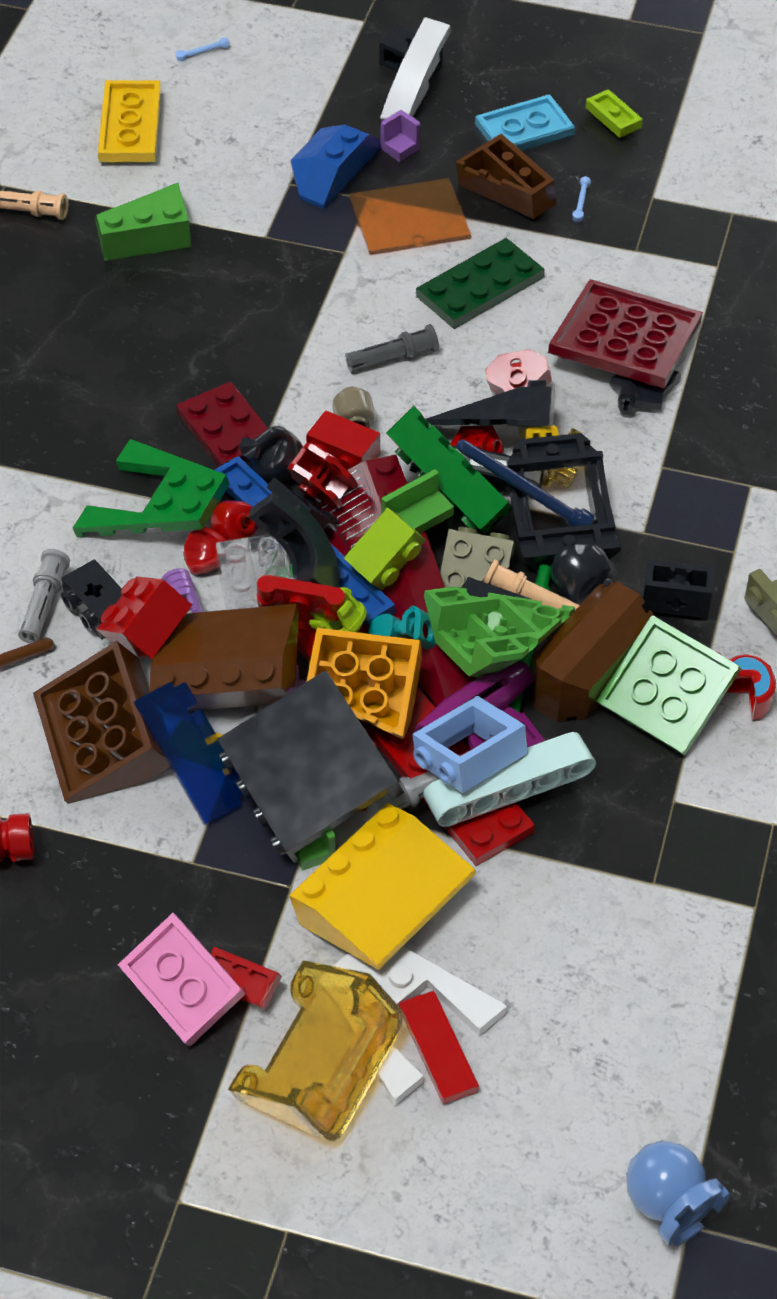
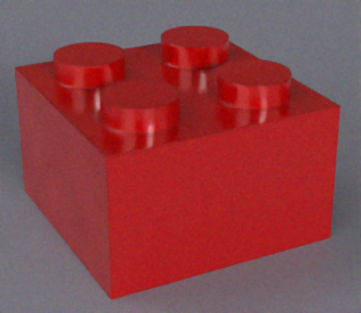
(144, 615)

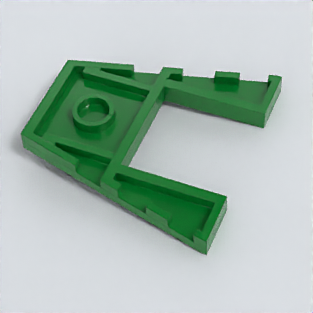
(179, 504)

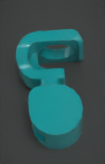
(410, 626)

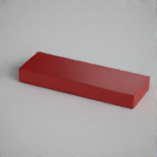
(438, 1047)

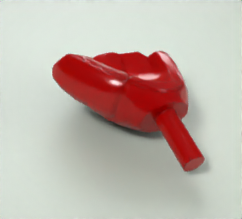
(201, 550)

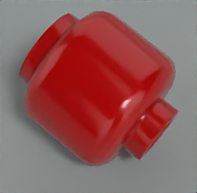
(232, 520)

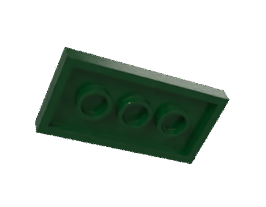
(480, 283)

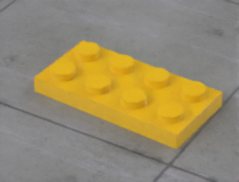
(129, 121)

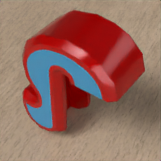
(756, 680)

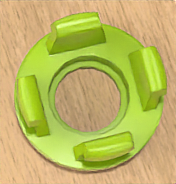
(351, 615)

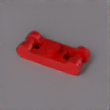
(308, 595)

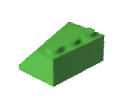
(145, 225)

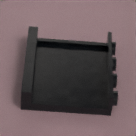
(307, 764)

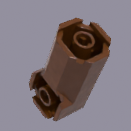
(586, 652)

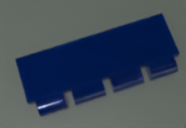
(186, 751)

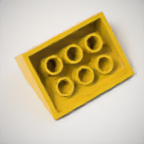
(380, 886)

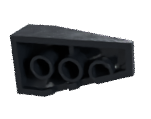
(517, 407)

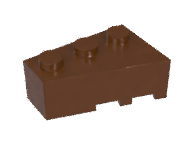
(507, 177)

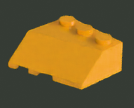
(372, 673)

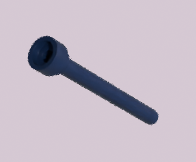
(573, 517)

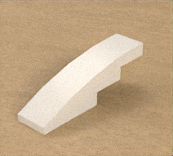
(416, 68)

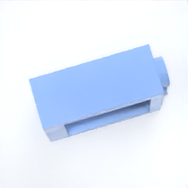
(503, 744)

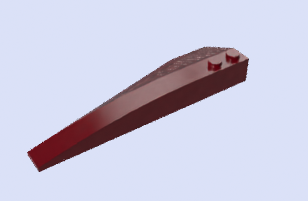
(359, 511)

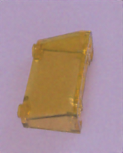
(327, 1052)

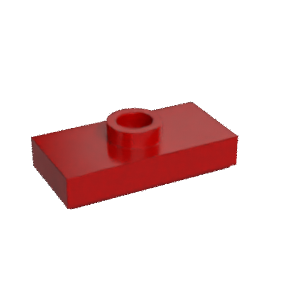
(255, 980)

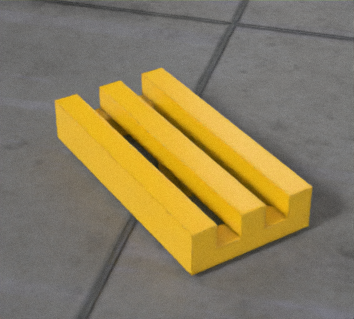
(527, 432)

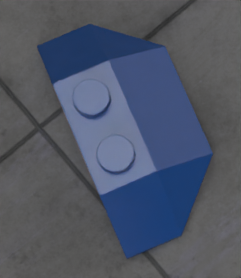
(331, 162)

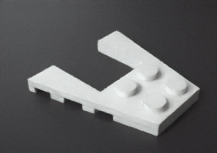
(403, 979)

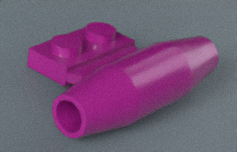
(499, 690)

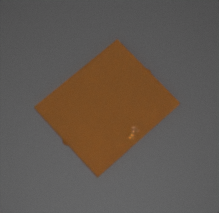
(409, 216)

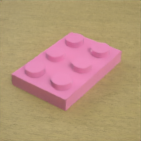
(181, 979)

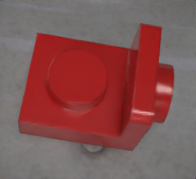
(480, 436)

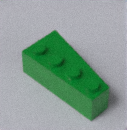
(457, 478)

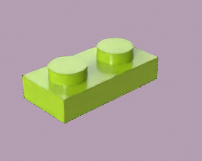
(614, 113)

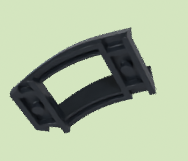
(557, 453)

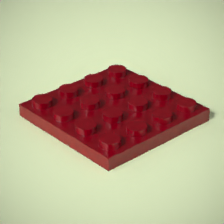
(625, 333)

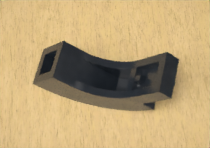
(301, 538)

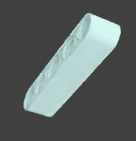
(542, 769)

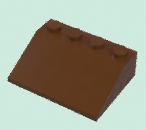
(231, 656)
(96, 728)

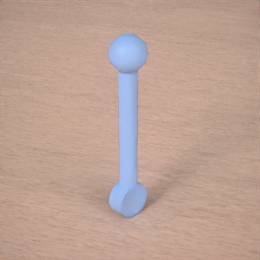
(182, 55)
(578, 214)

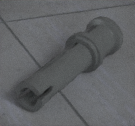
(405, 345)

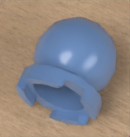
(671, 1188)

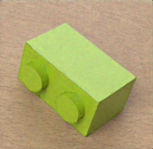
(385, 549)

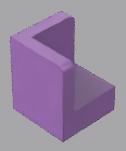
(400, 135)

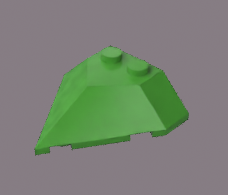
(491, 630)

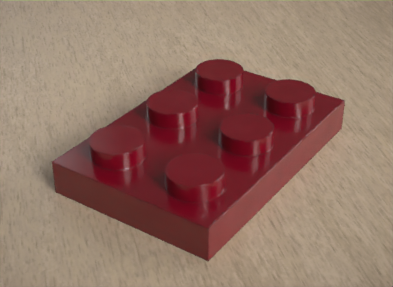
(221, 421)

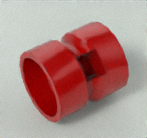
(17, 837)

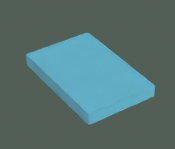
(527, 123)

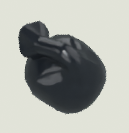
(272, 453)
(579, 571)

